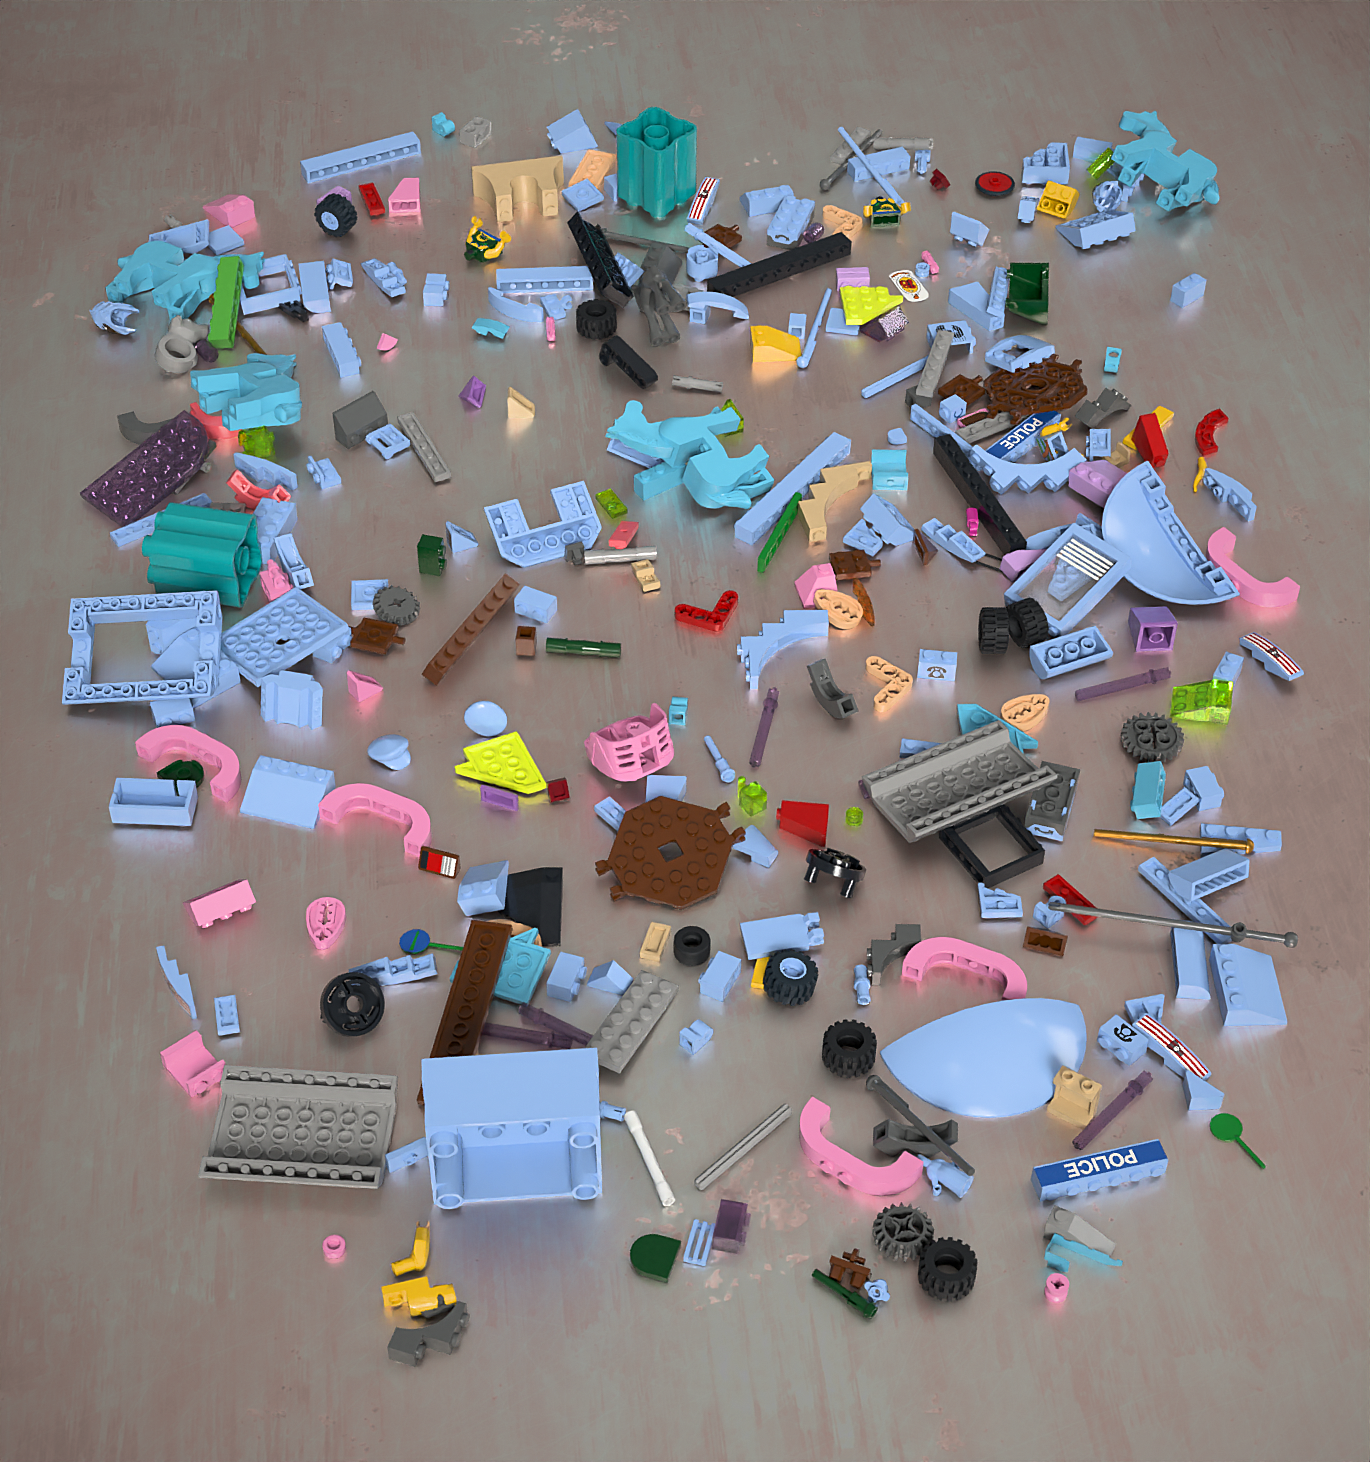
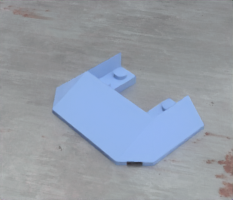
(548, 542)

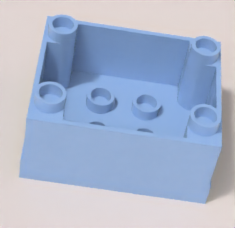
(513, 1126)

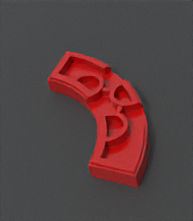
(1205, 430)

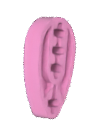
(315, 920)

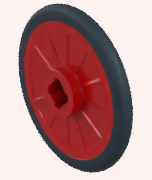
(994, 183)

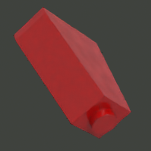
(1150, 440)
(805, 820)

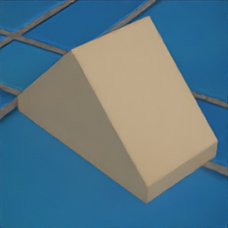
(519, 405)

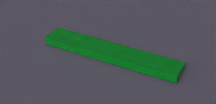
(779, 533)

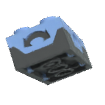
(790, 222)
(1052, 804)

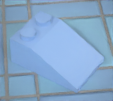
(484, 888)

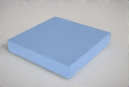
(582, 195)
(224, 240)
(837, 324)
(364, 591)

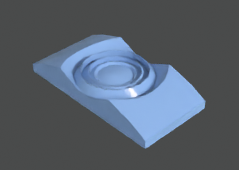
(189, 238)

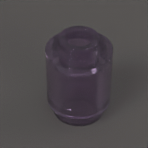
(813, 232)
(206, 351)

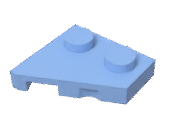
(863, 538)
(998, 903)
(1138, 1007)

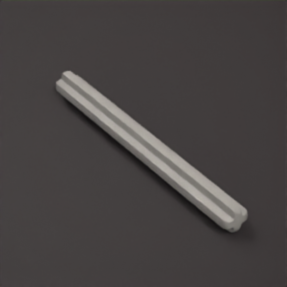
(742, 1147)

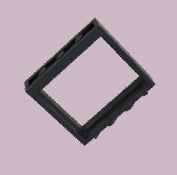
(974, 866)

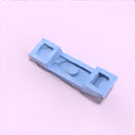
(700, 299)
(513, 309)

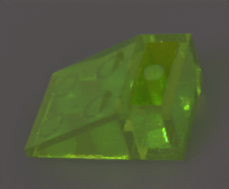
(1203, 701)

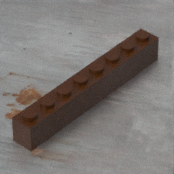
(470, 629)

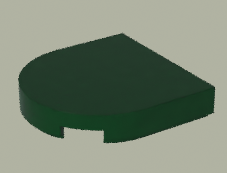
(182, 770)
(654, 1256)

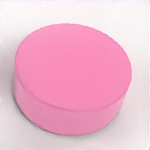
(334, 1246)

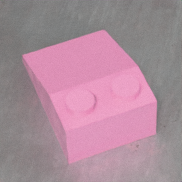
(231, 209)

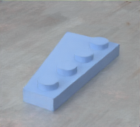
(1263, 839)

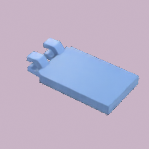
(788, 932)

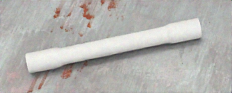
(662, 1187)

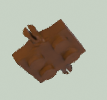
(724, 235)
(964, 388)
(852, 564)
(375, 636)

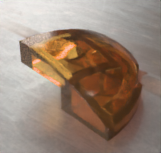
(865, 601)

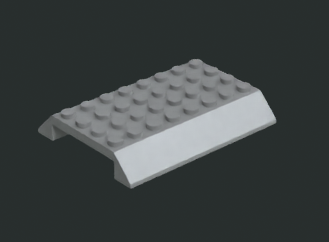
(954, 781)
(302, 1127)

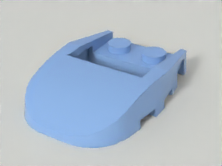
(1036, 351)

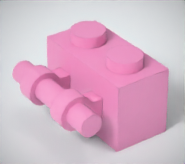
(274, 581)

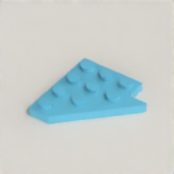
(974, 717)
(520, 968)

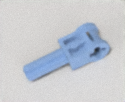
(922, 157)

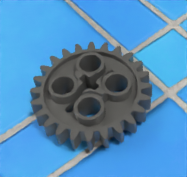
(1165, 735)

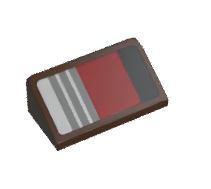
(439, 862)

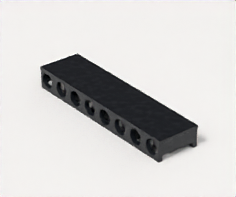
(600, 260)

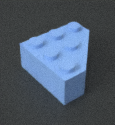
(1047, 165)

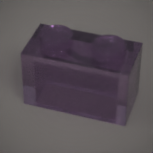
(730, 1226)

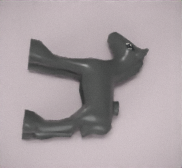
(651, 298)

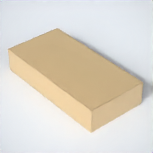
(655, 941)

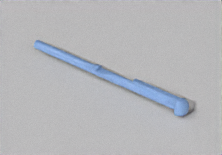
(887, 187)
(804, 359)

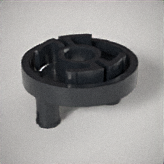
(836, 864)
(337, 1012)

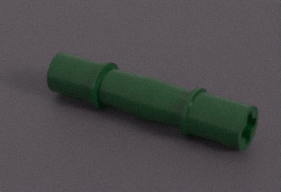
(583, 647)

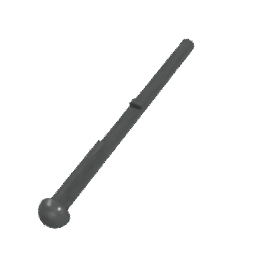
(825, 183)
(642, 241)
(875, 1083)

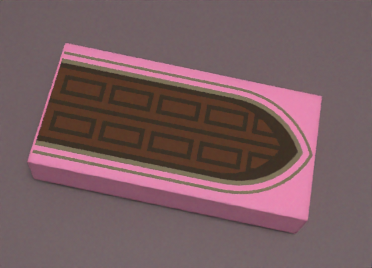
(972, 418)

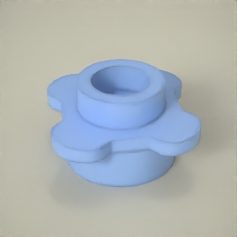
(879, 1284)

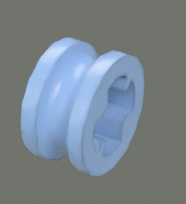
(922, 269)

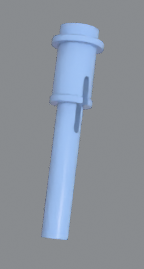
(726, 773)

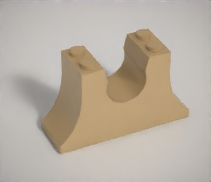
(517, 182)

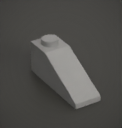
(1076, 1229)

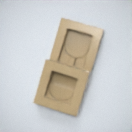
(645, 575)

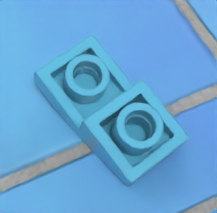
(484, 326)

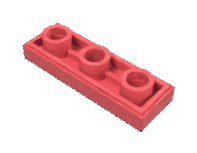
(623, 534)

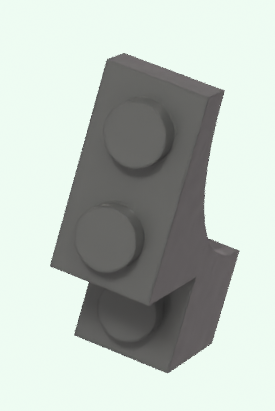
(1107, 403)
(886, 951)
(896, 1137)
(410, 1344)

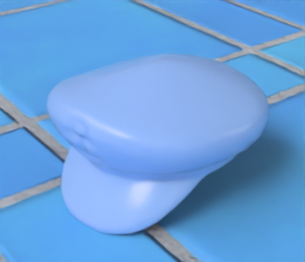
(485, 718)
(390, 751)

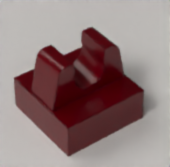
(939, 180)
(557, 789)

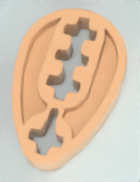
(846, 603)
(1025, 703)

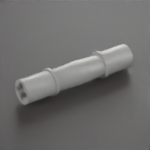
(908, 143)
(619, 555)

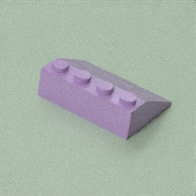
(1095, 480)

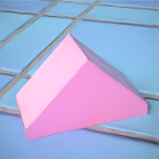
(362, 686)

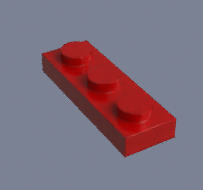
(371, 199)
(1060, 887)

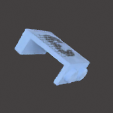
(961, 332)

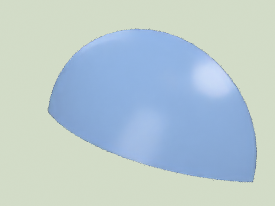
(1162, 552)
(991, 1056)

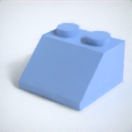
(968, 229)

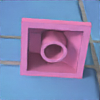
(814, 579)

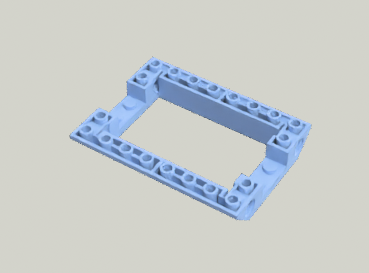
(135, 608)

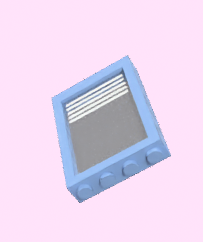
(1070, 578)

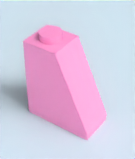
(405, 197)

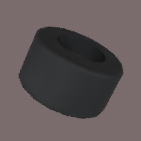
(691, 955)

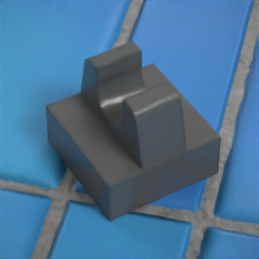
(574, 552)

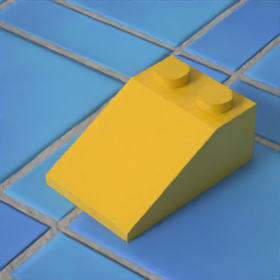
(773, 345)

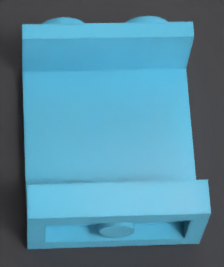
(889, 470)

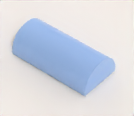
(1069, 652)

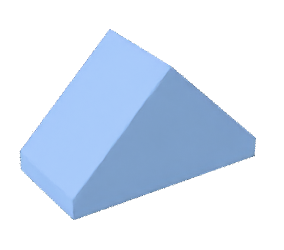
(610, 186)
(610, 978)
(1201, 1094)

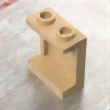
(1074, 1098)

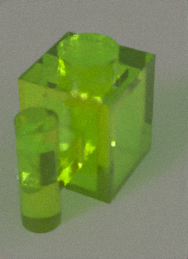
(751, 797)

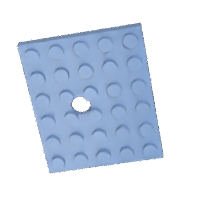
(290, 617)

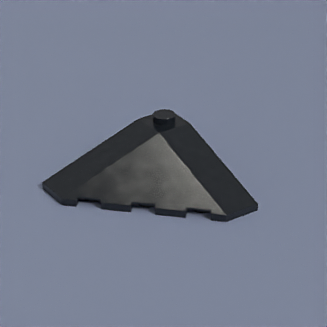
(536, 901)

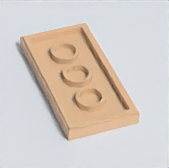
(594, 167)

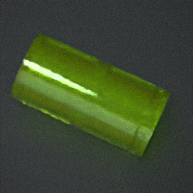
(1101, 164)

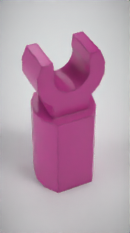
(972, 521)

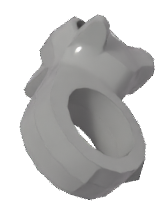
(180, 338)

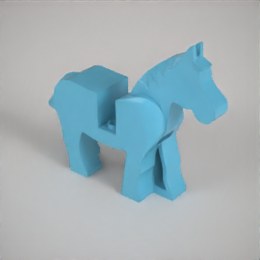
(1185, 177)
(176, 282)
(251, 392)
(709, 474)

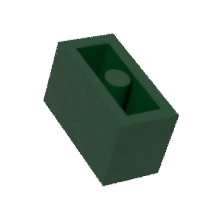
(431, 555)

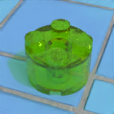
(257, 442)

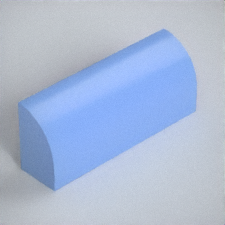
(314, 286)
(1209, 874)
(1189, 964)

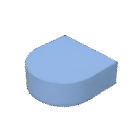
(896, 436)

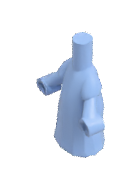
(948, 1175)

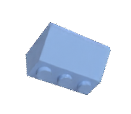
(764, 200)
(887, 521)

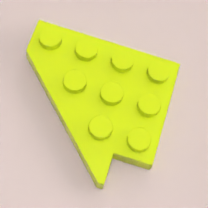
(866, 303)
(502, 763)

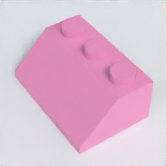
(220, 903)

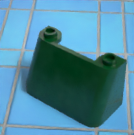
(1029, 291)

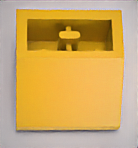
(1058, 200)

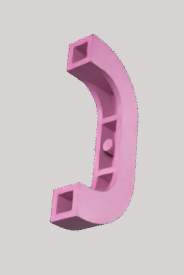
(1250, 589)
(199, 744)
(384, 802)
(969, 957)
(846, 1167)

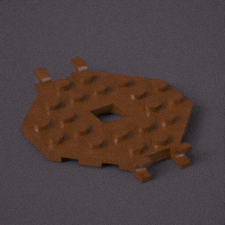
(1059, 391)
(683, 880)

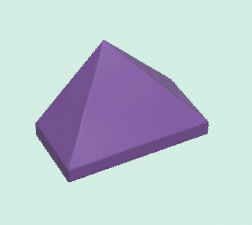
(473, 392)
(499, 797)

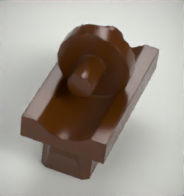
(859, 1273)

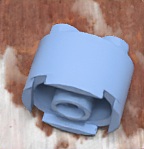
(702, 262)

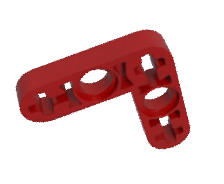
(712, 620)

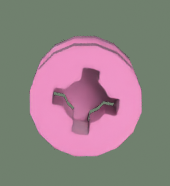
(1056, 1288)

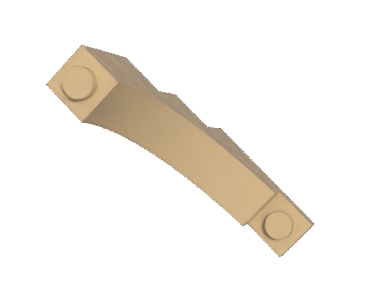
(833, 484)

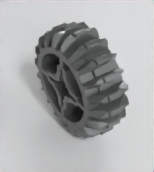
(901, 1220)

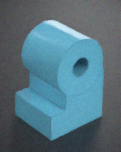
(442, 125)
(1112, 362)
(678, 706)

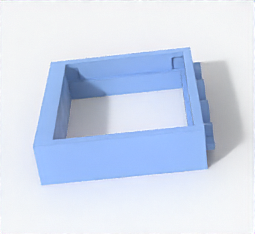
(273, 299)

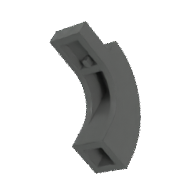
(136, 430)
(827, 693)

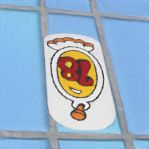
(909, 285)

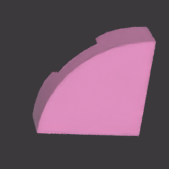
(386, 342)

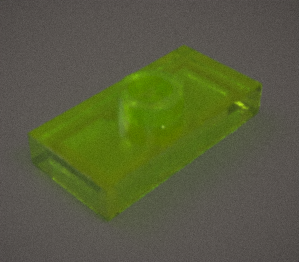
(611, 503)

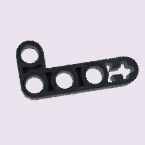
(628, 360)

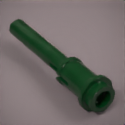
(858, 1302)

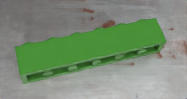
(226, 302)

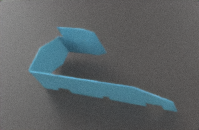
(1054, 1260)

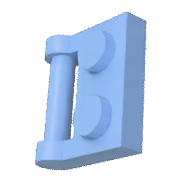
(391, 436)

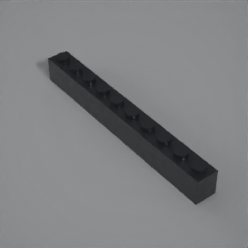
(781, 266)
(978, 495)

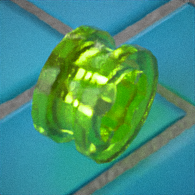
(854, 811)

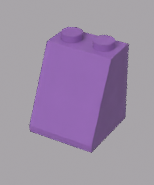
(1152, 628)

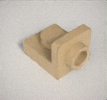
(1120, 456)

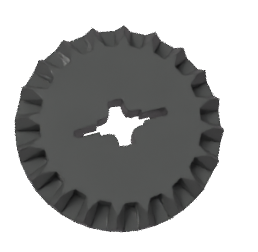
(390, 613)

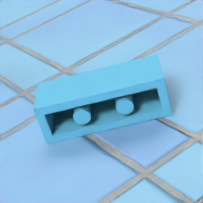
(658, 479)
(1148, 790)

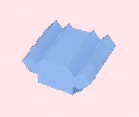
(291, 699)

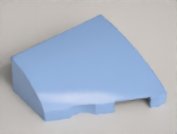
(757, 847)

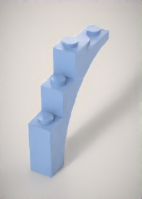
(1091, 149)
(1027, 477)
(775, 636)

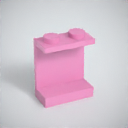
(192, 1064)

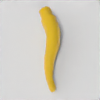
(1201, 470)

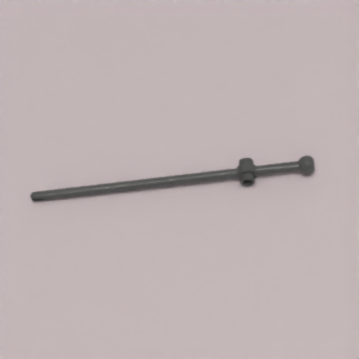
(1237, 932)

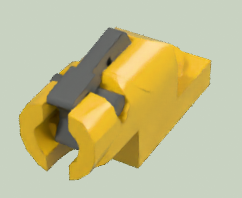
(420, 1297)

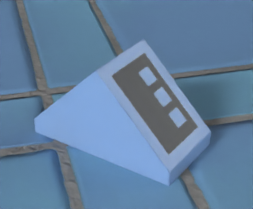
(459, 538)

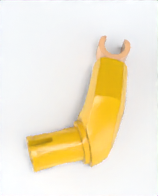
(419, 1253)

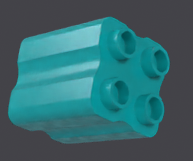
(656, 161)
(204, 552)

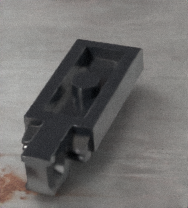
(295, 310)

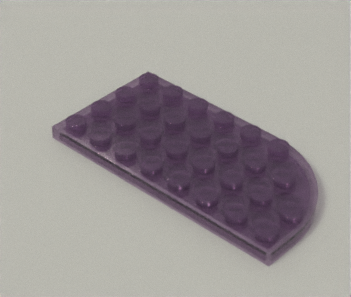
(150, 471)

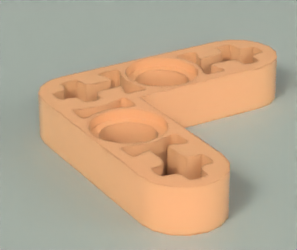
(834, 213)
(899, 681)

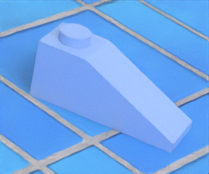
(1027, 208)

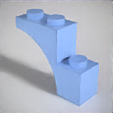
(292, 563)

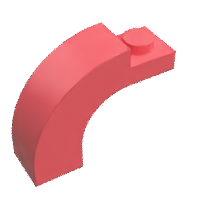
(212, 424)
(250, 494)

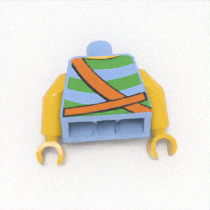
(1052, 441)

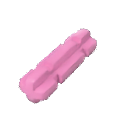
(926, 256)
(550, 329)

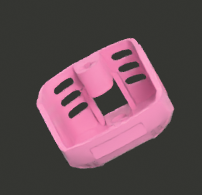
(632, 746)

